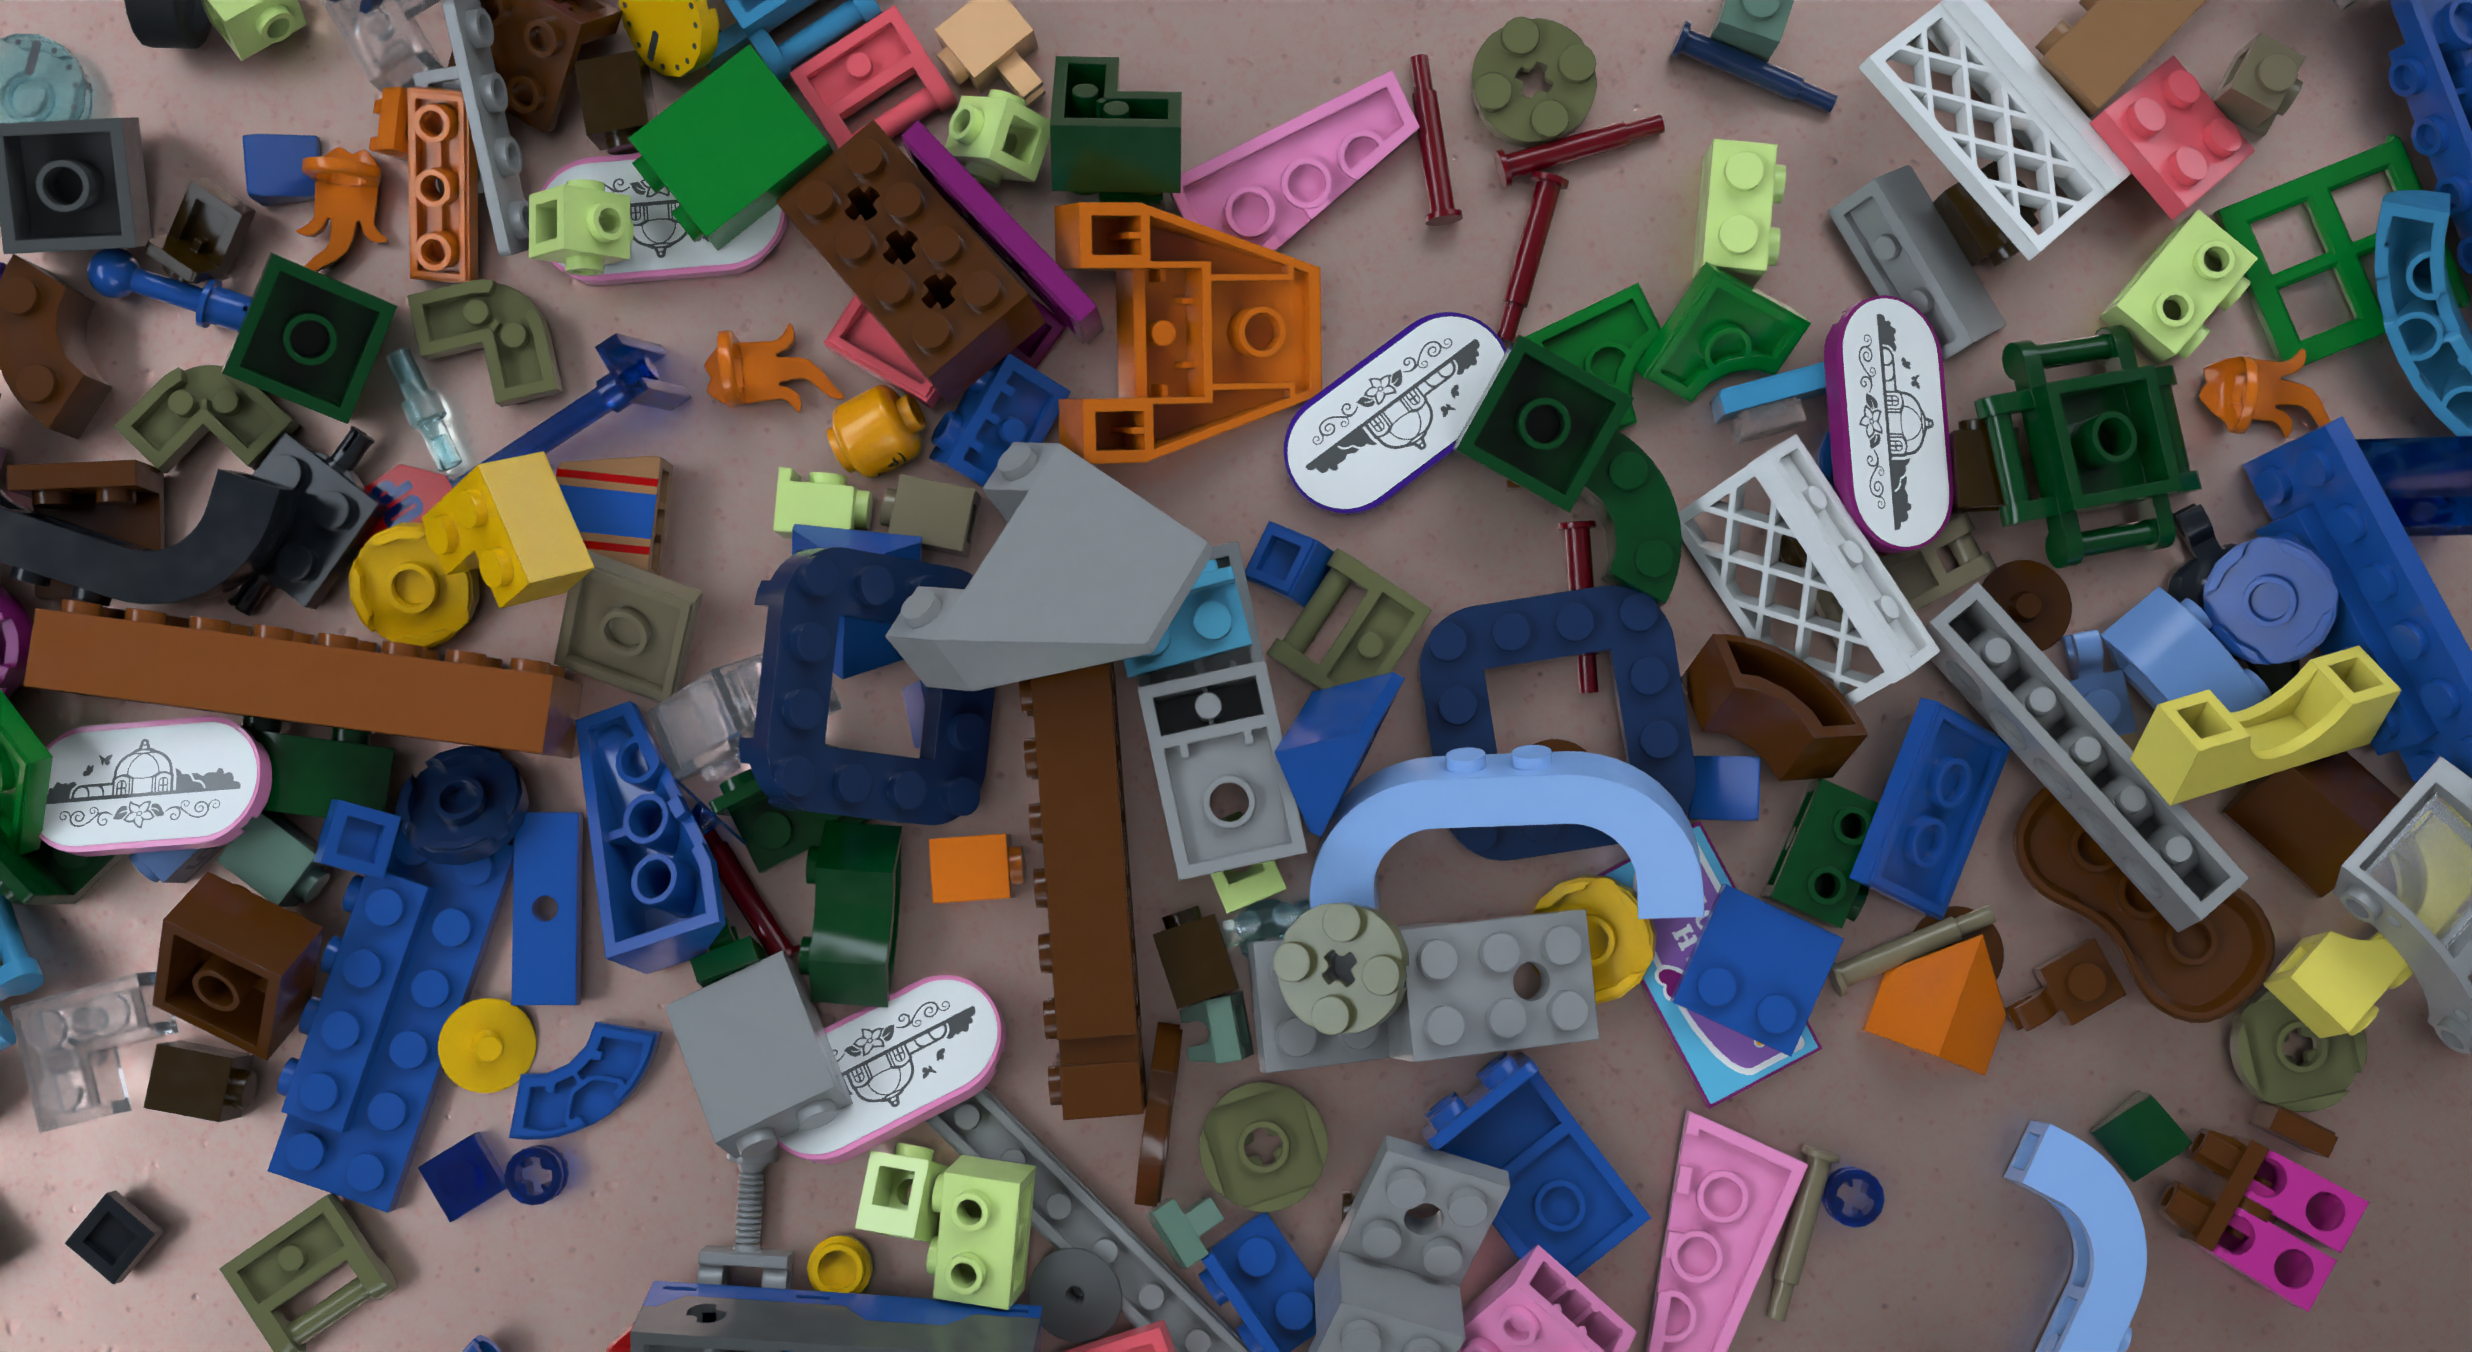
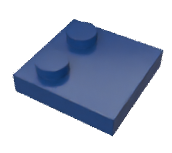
(1756, 969)

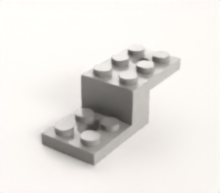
(1213, 728)
(1455, 995)
(1398, 1276)

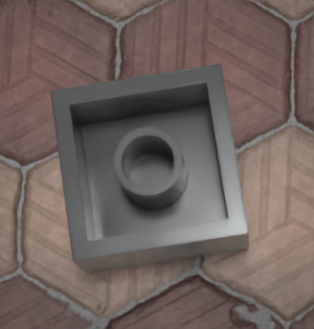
(72, 186)

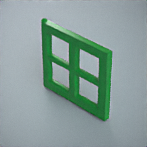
(2341, 253)

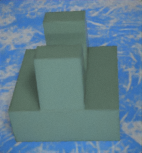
(1227, 1027)
(1182, 1229)

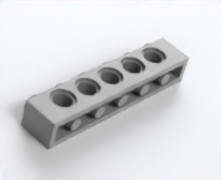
(2081, 760)

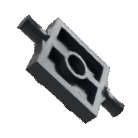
(328, 525)

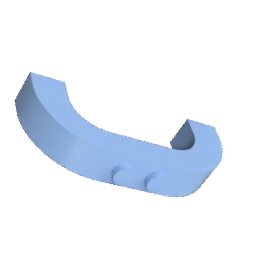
(1513, 790)
(2105, 1237)

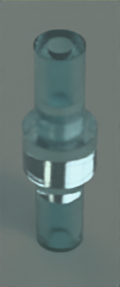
(424, 409)

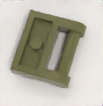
(1371, 638)
(296, 1259)

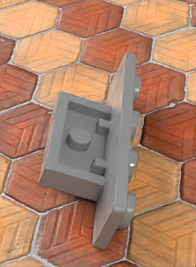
(485, 104)

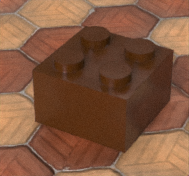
(236, 965)

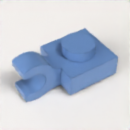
(2101, 689)

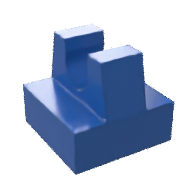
(357, 839)

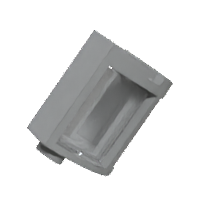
(2417, 892)

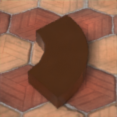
(1158, 1114)

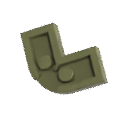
(495, 319)
(202, 400)

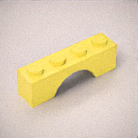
(2324, 710)
(2337, 980)

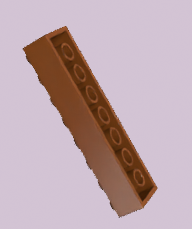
(290, 679)

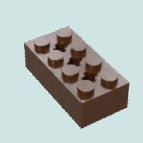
(876, 213)

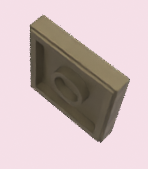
(629, 628)

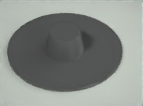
(1076, 1294)

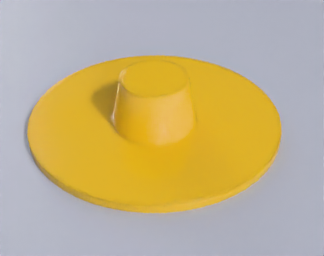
(486, 1045)

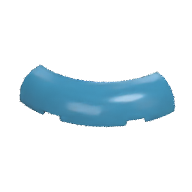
(2419, 304)

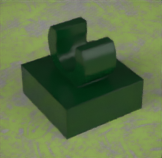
(726, 956)

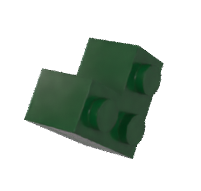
(1112, 136)

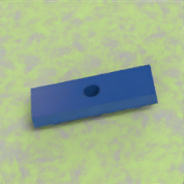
(545, 950)

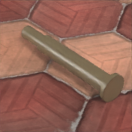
(1907, 948)
(1800, 1229)

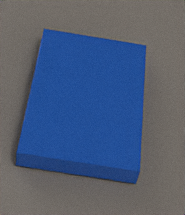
(1931, 809)

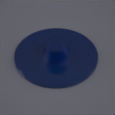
(704, 815)

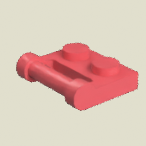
(865, 68)

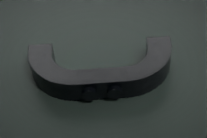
(227, 547)

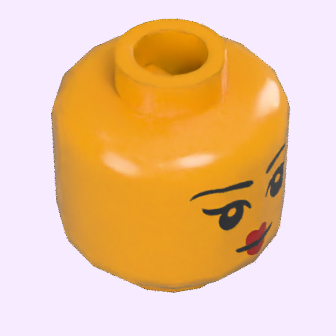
(876, 431)

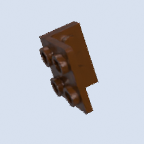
(538, 50)
(104, 496)

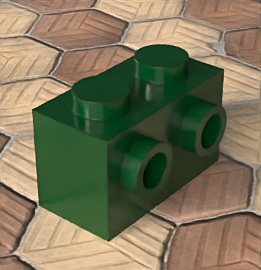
(1820, 855)

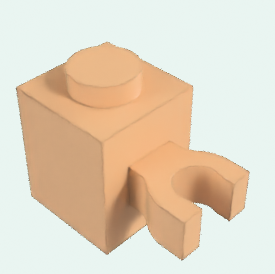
(989, 43)

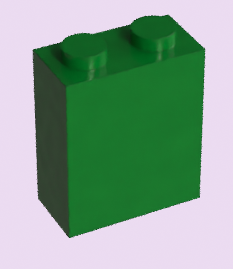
(729, 149)

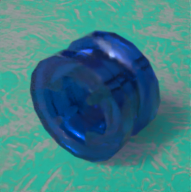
(1870, 1188)
(523, 1189)

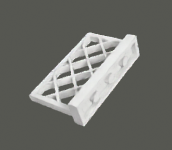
(2018, 100)
(1835, 547)

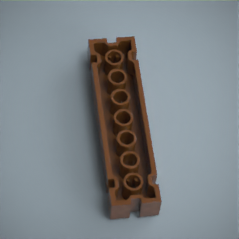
(1085, 893)

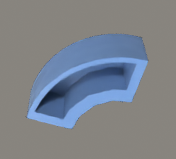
(2173, 654)

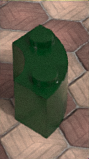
(1637, 518)
(316, 770)
(854, 913)

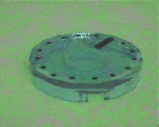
(41, 81)

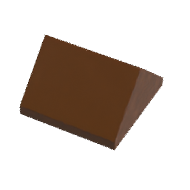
(2312, 816)

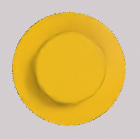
(840, 1265)

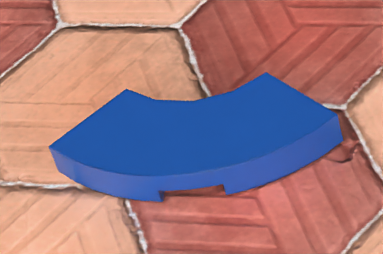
(588, 1086)

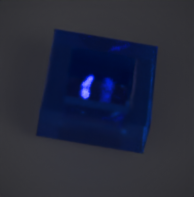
(464, 1176)

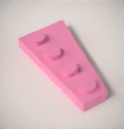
(1298, 168)
(1718, 1234)

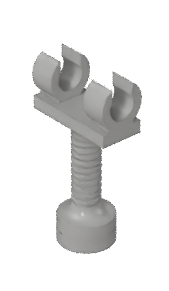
(716, 1260)

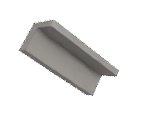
(1916, 258)

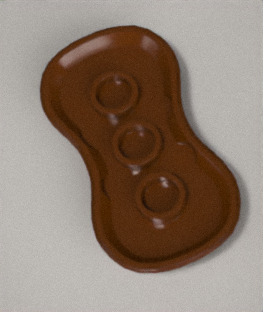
(2184, 973)

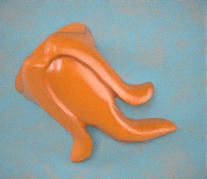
(345, 194)
(753, 372)
(2251, 388)

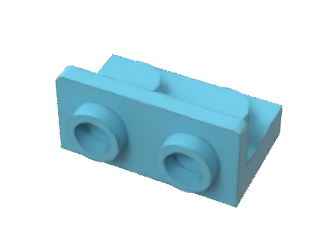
(1204, 626)

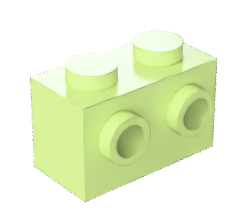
(1736, 209)
(2180, 288)
(982, 1231)

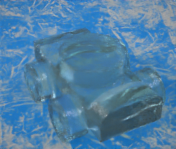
(1262, 921)

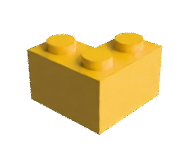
(513, 528)

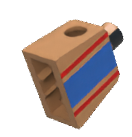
(620, 506)

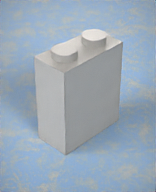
(758, 1056)

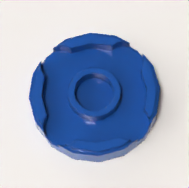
(2271, 600)

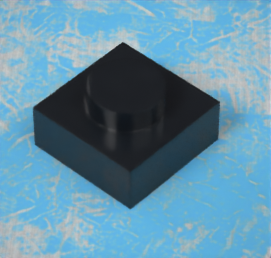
(114, 1237)

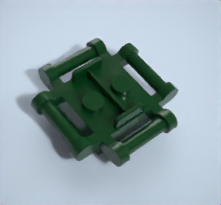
(2090, 444)

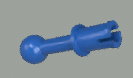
(118, 274)

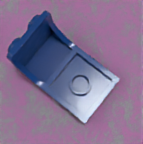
(1559, 1180)

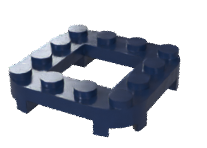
(1550, 629)
(795, 692)

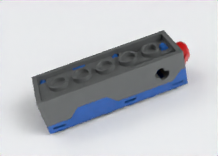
(790, 1320)

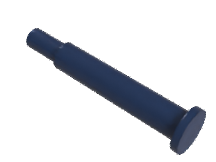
(1750, 68)

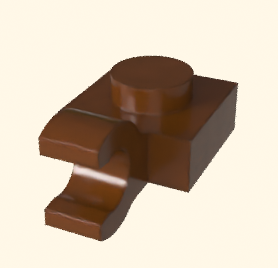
(2071, 985)

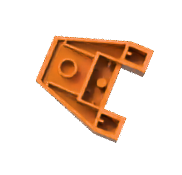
(1203, 331)

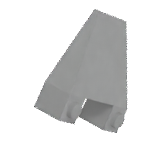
(1067, 586)

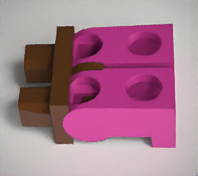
(2245, 1199)

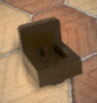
(203, 234)

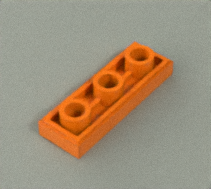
(445, 225)

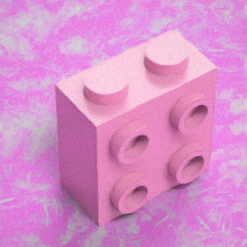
(1542, 1310)

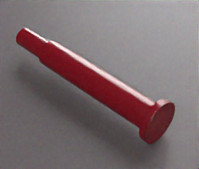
(1432, 146)
(1574, 147)
(1529, 251)
(1581, 577)
(749, 899)

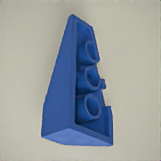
(647, 851)

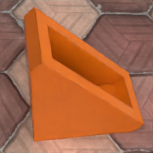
(1942, 1005)

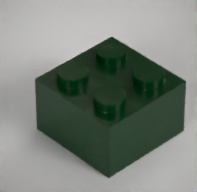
(308, 338)
(1542, 423)

